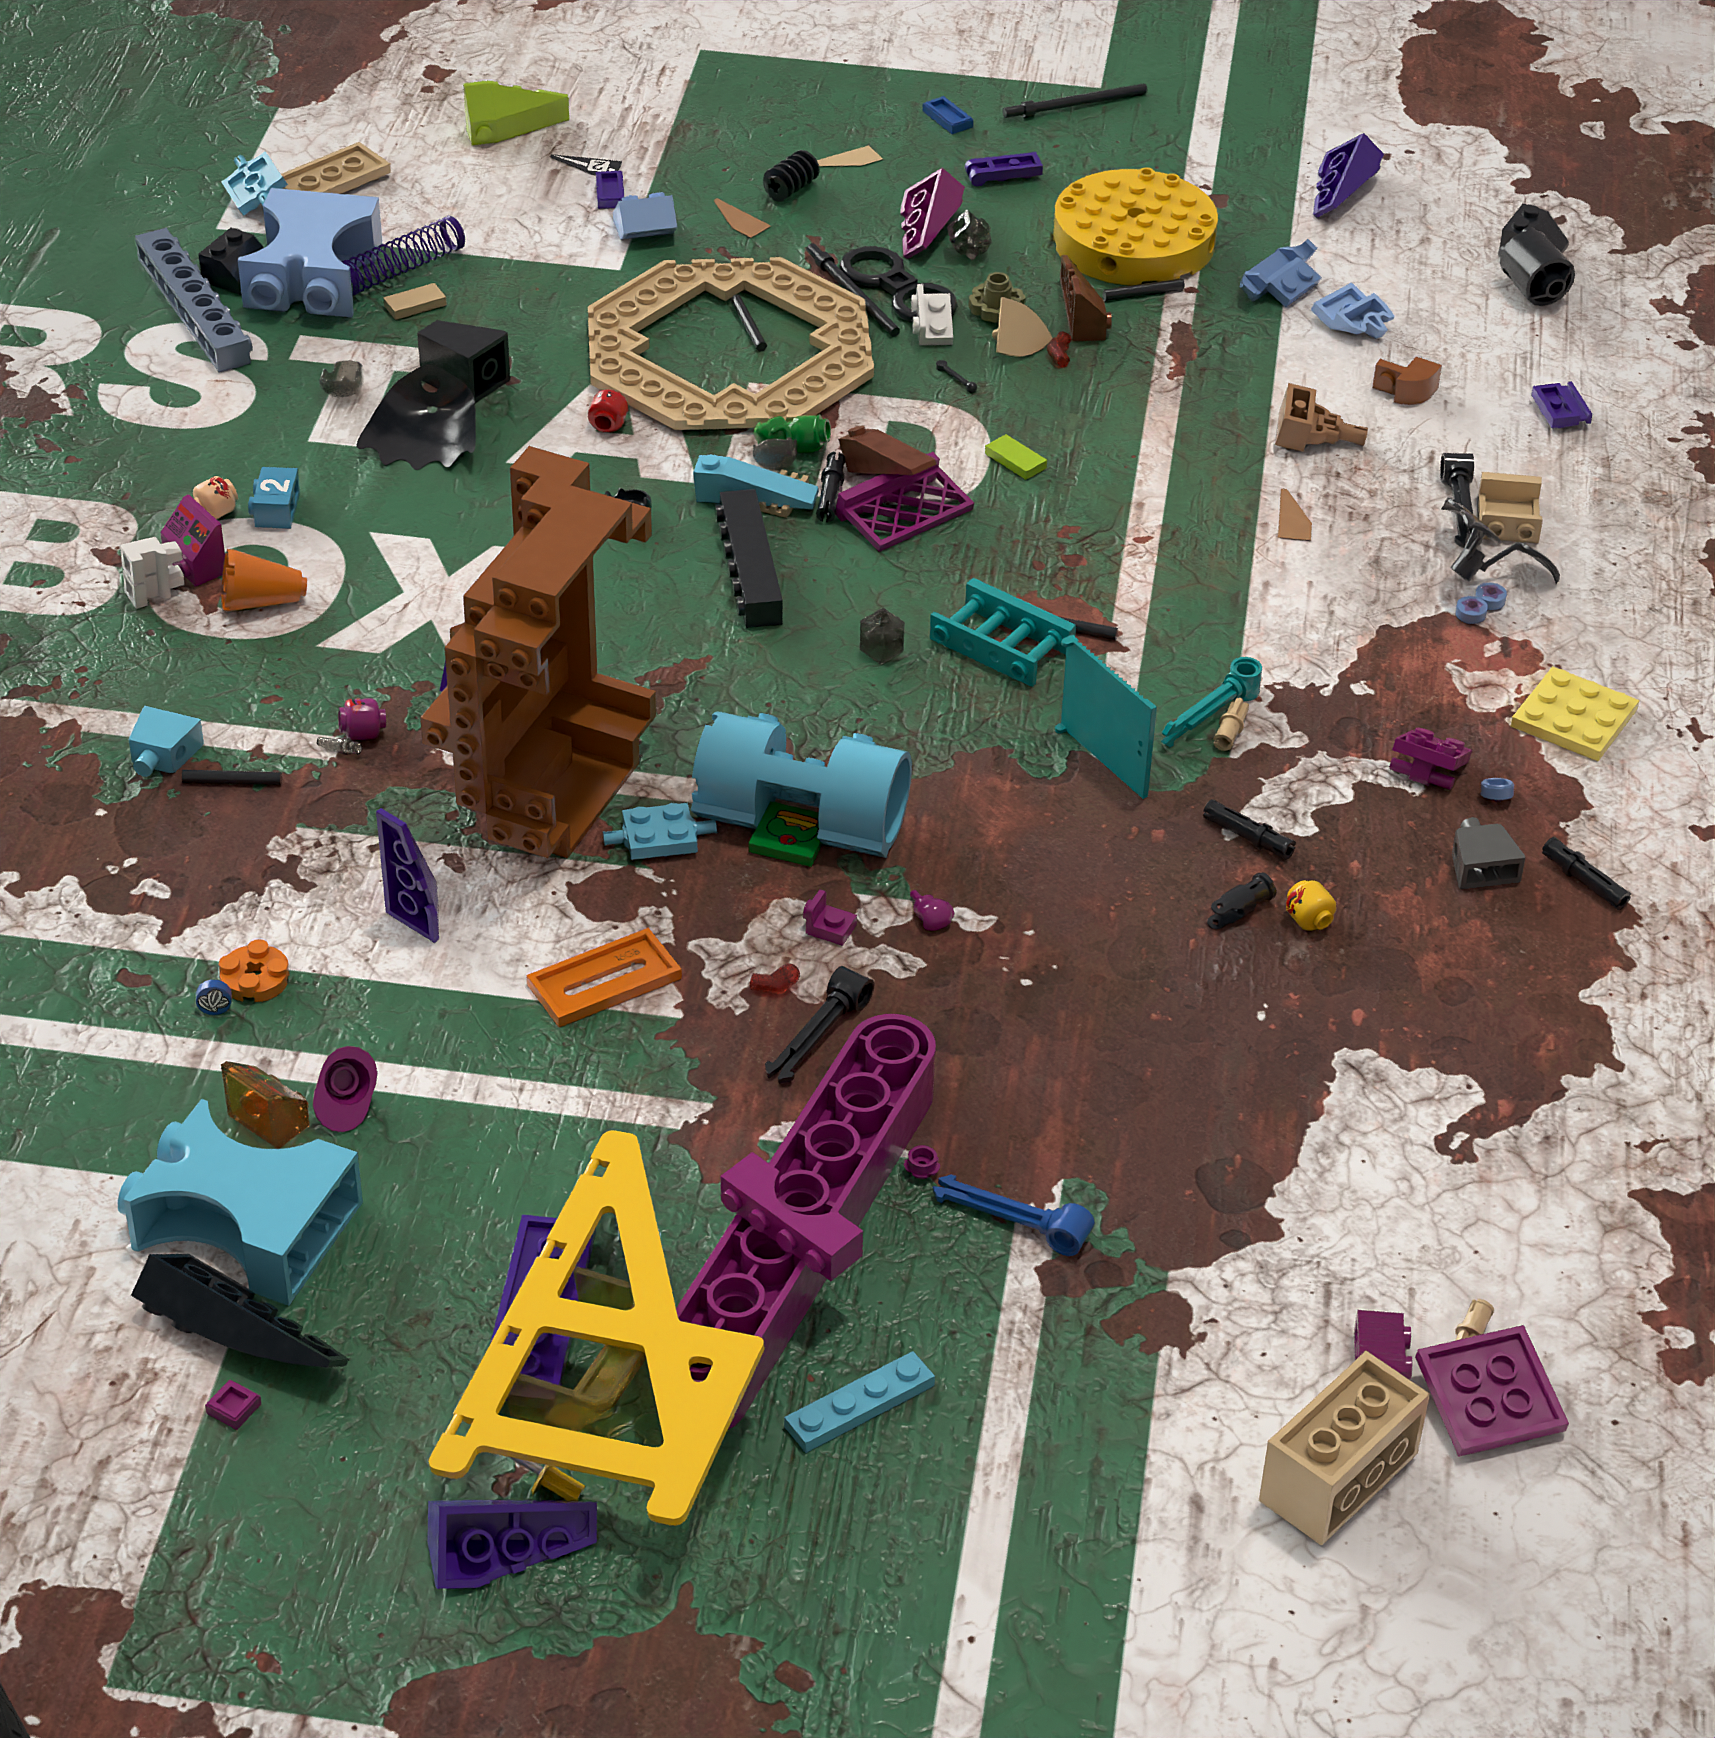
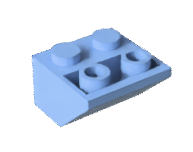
(645, 216)

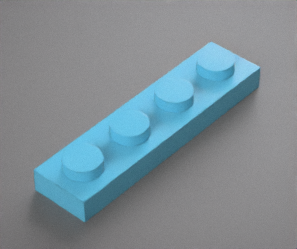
(859, 1401)

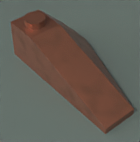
(1083, 305)
(881, 454)

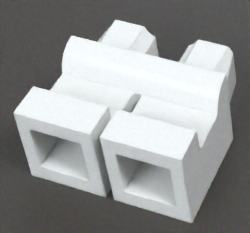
(147, 570)

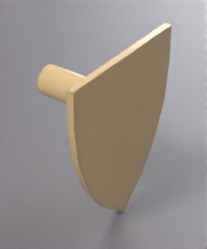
(1019, 330)

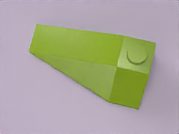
(506, 112)

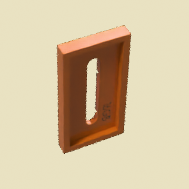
(640, 947)

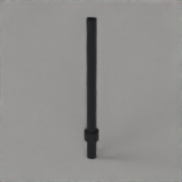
(1030, 108)
(827, 263)

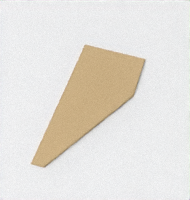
(852, 158)

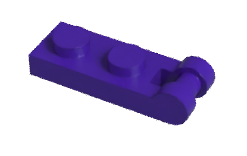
(1003, 168)

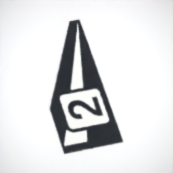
(589, 165)

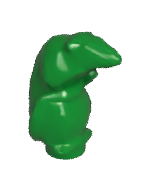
(808, 430)

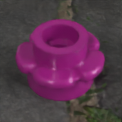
(922, 1162)

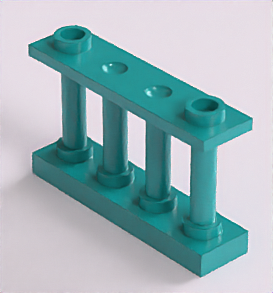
(1006, 611)

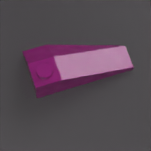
(927, 209)

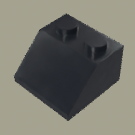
(1534, 217)
(220, 258)

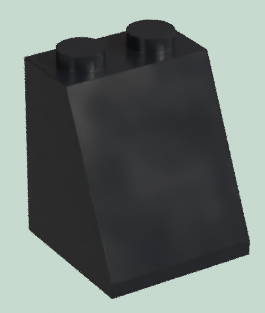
(468, 352)

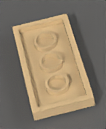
(338, 171)

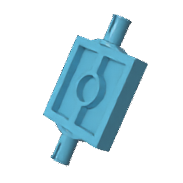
(253, 181)
(659, 831)

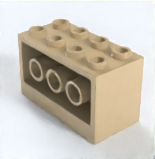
(1343, 1447)

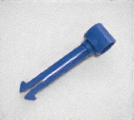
(1064, 1227)

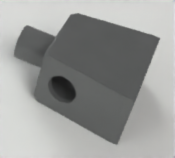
(1485, 855)

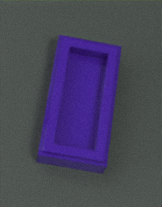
(609, 188)

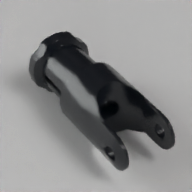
(1241, 900)

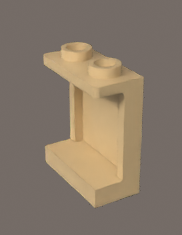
(1510, 506)

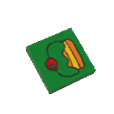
(787, 834)

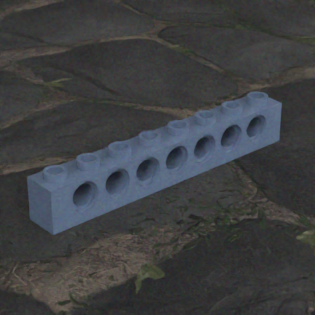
(194, 300)

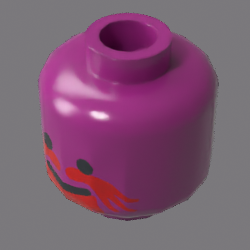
(361, 719)

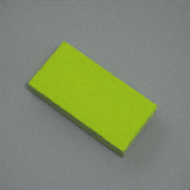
(1016, 456)

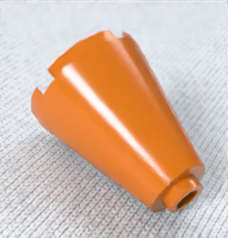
(258, 582)

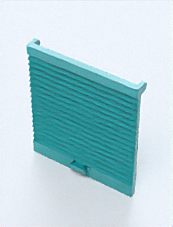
(1107, 716)

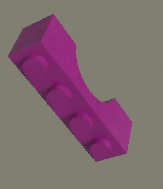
(822, 1241)

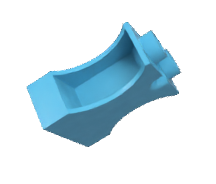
(257, 1204)

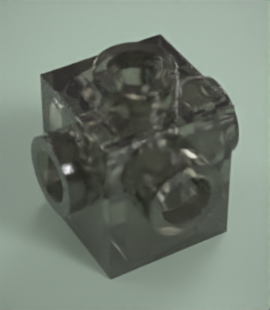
(970, 235)
(882, 635)

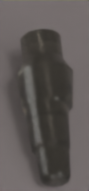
(340, 745)

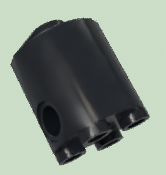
(1537, 267)

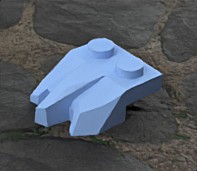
(1353, 312)

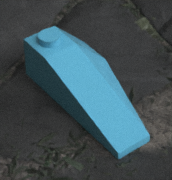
(723, 474)

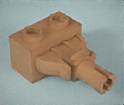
(1306, 422)

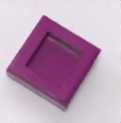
(233, 1404)

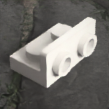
(933, 318)

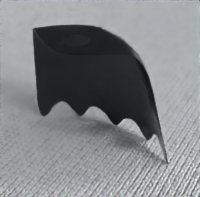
(403, 412)

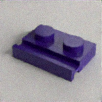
(1561, 404)

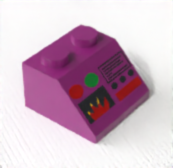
(199, 539)

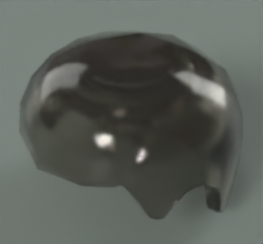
(344, 380)
(775, 453)

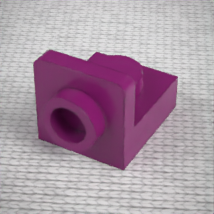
(826, 921)

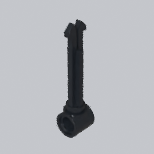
(1458, 472)
(845, 992)

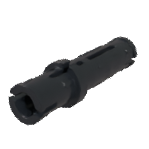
(832, 479)
(1260, 835)
(1575, 865)

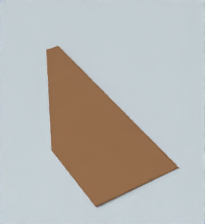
(740, 220)

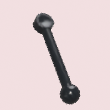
(941, 365)

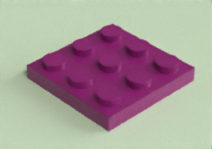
(1491, 1390)

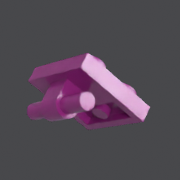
(1428, 754)

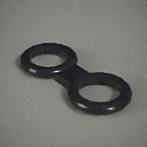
(895, 281)

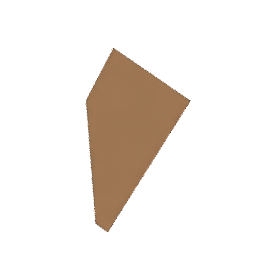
(1292, 519)

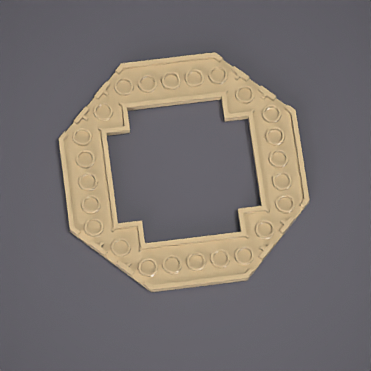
(684, 406)

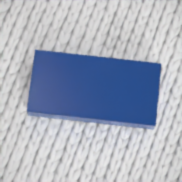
(948, 115)

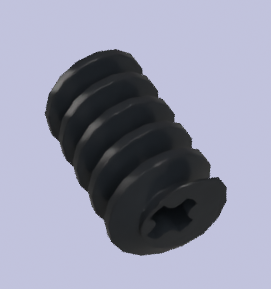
(790, 175)

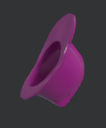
(345, 1088)

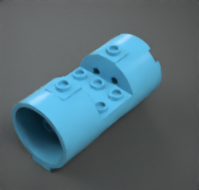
(746, 766)

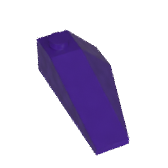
(1345, 171)
(406, 878)
(492, 1538)

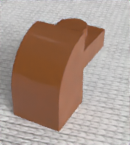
(1410, 383)

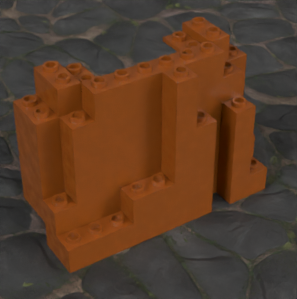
(523, 709)

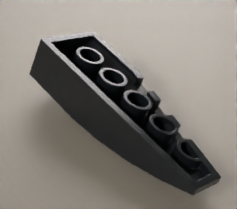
(225, 1312)

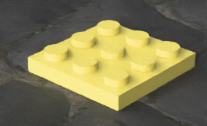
(1575, 713)

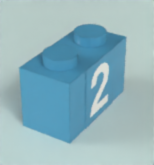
(275, 497)

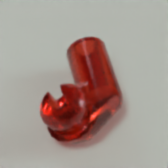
(1058, 347)
(778, 981)

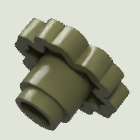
(987, 296)

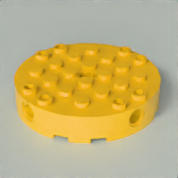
(1135, 226)

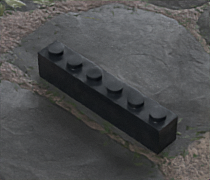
(749, 559)

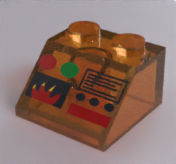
(263, 1103)

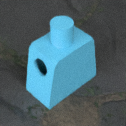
(163, 740)

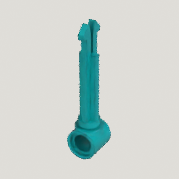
(1241, 682)

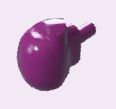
(932, 911)

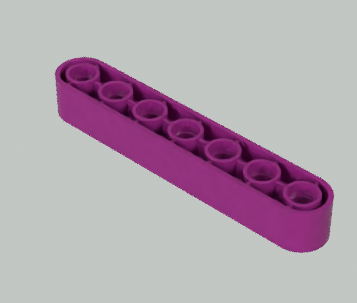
(827, 1163)

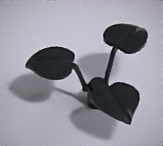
(1471, 558)

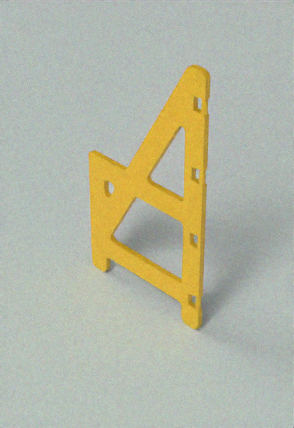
(690, 1412)

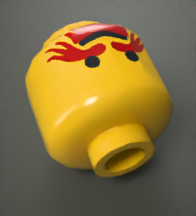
(1310, 905)

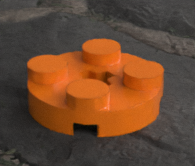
(255, 956)

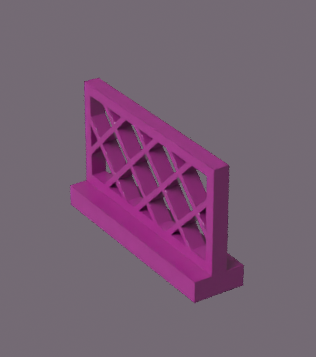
(891, 487)

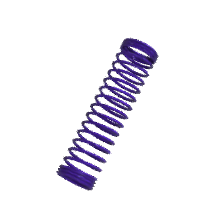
(355, 277)

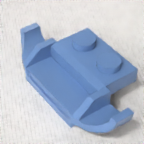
(1282, 274)

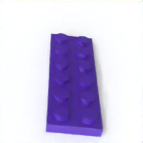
(551, 1351)

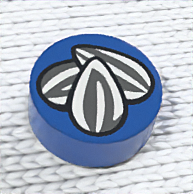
(213, 997)

